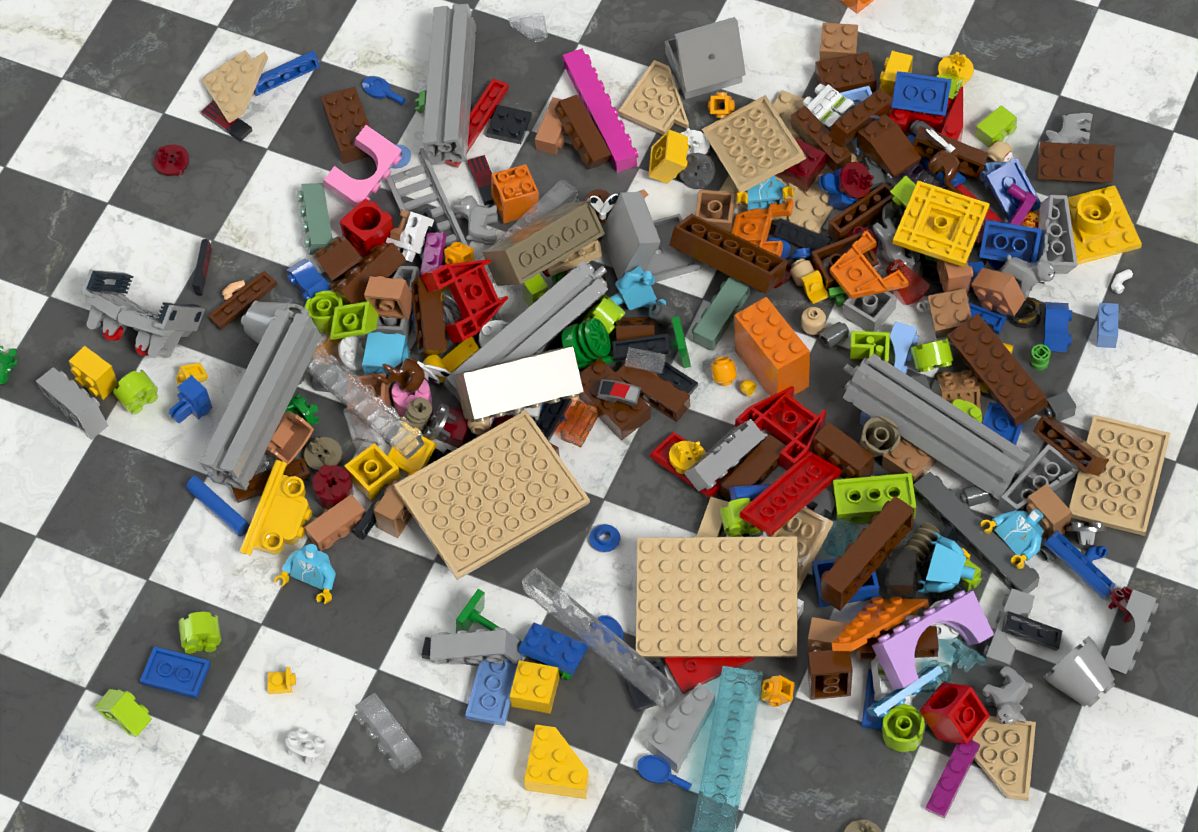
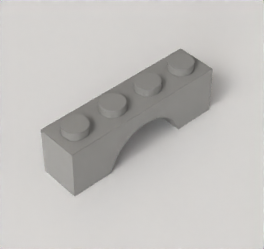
(1001, 650)
(1120, 656)

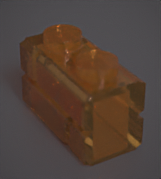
(578, 424)

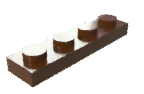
(242, 300)
(258, 482)

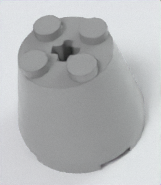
(260, 315)
(1082, 674)

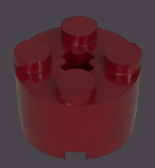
(331, 485)

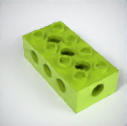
(865, 496)

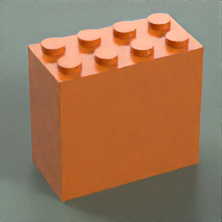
(771, 348)

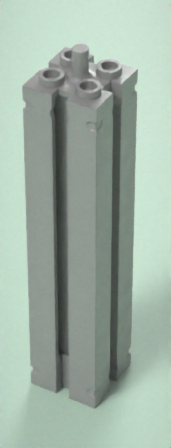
(449, 84)
(540, 321)
(261, 399)
(935, 425)

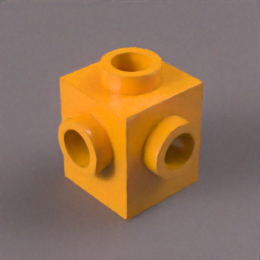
(714, 105)
(458, 253)
(777, 691)

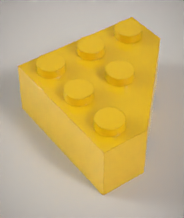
(555, 766)

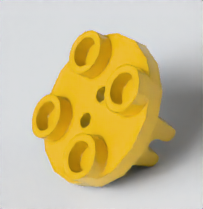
(961, 66)
(685, 454)

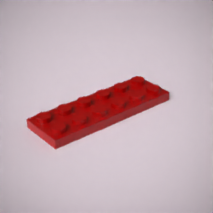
(790, 493)

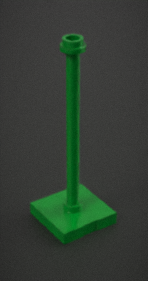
(677, 343)
(471, 614)

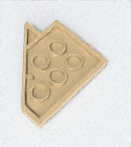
(235, 82)
(655, 101)
(811, 532)
(1007, 755)

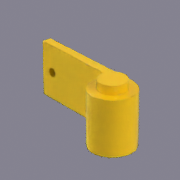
(454, 358)

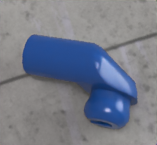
(1096, 552)

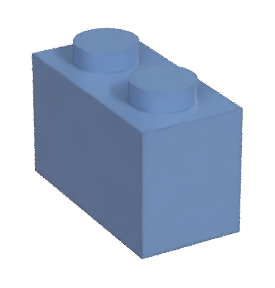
(1107, 325)

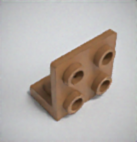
(961, 386)

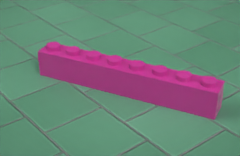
(600, 110)

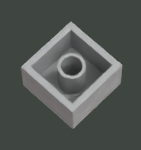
(870, 310)

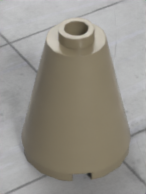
(879, 436)

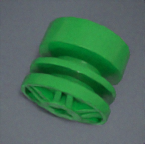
(588, 339)

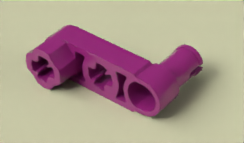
(1026, 202)

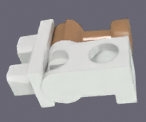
(410, 233)

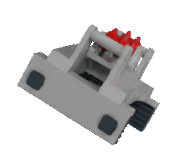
(115, 312)

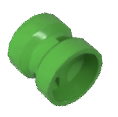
(1040, 357)

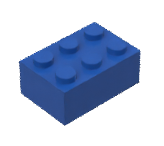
(1004, 239)
(866, 592)

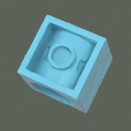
(384, 349)

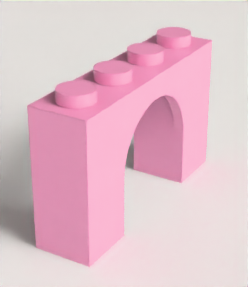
(385, 156)

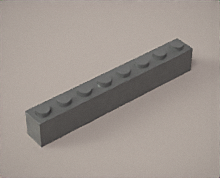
(986, 547)

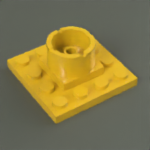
(941, 223)
(1101, 225)

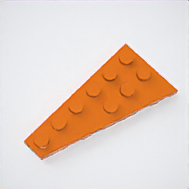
(874, 617)

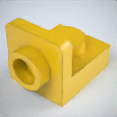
(814, 287)
(195, 370)
(281, 681)

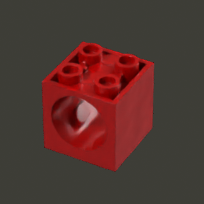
(363, 216)
(954, 713)

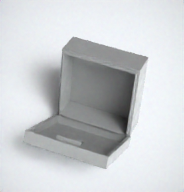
(707, 58)
(634, 239)

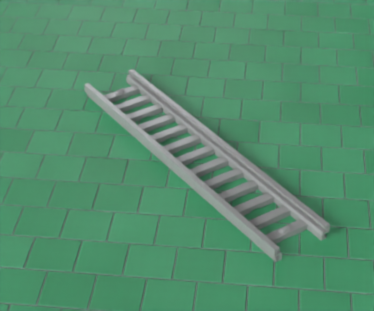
(445, 208)

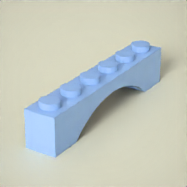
(901, 339)

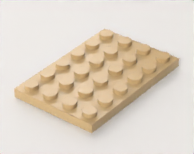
(753, 144)
(1129, 481)

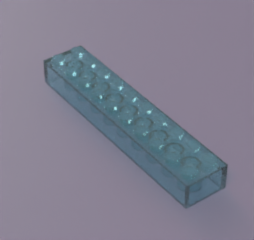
(728, 751)

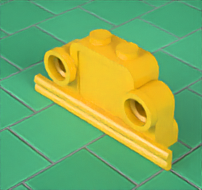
(279, 514)

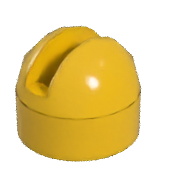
(748, 387)

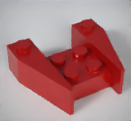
(948, 125)
(472, 294)
(788, 422)

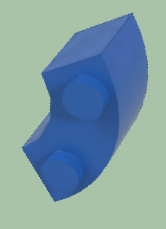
(307, 279)
(1056, 326)

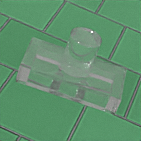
(645, 360)

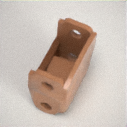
(289, 437)

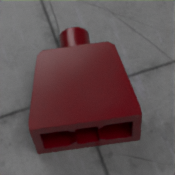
(458, 429)

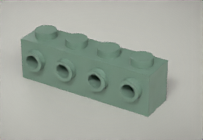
(315, 216)
(720, 313)

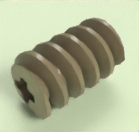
(418, 413)
(921, 541)

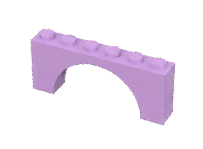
(898, 649)

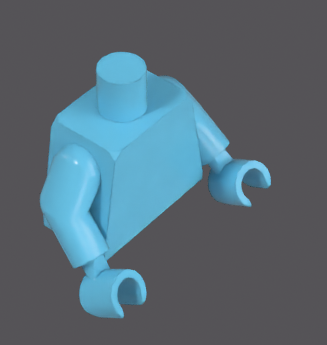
(636, 289)
(946, 566)

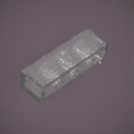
(388, 733)

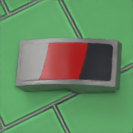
(618, 391)

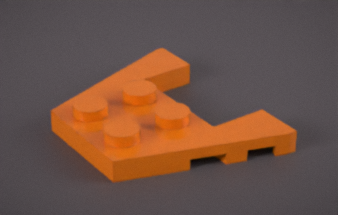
(755, 225)
(858, 276)

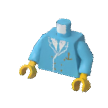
(765, 194)
(1019, 532)
(312, 568)

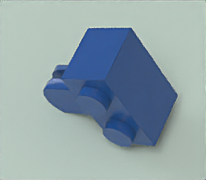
(837, 199)
(192, 400)

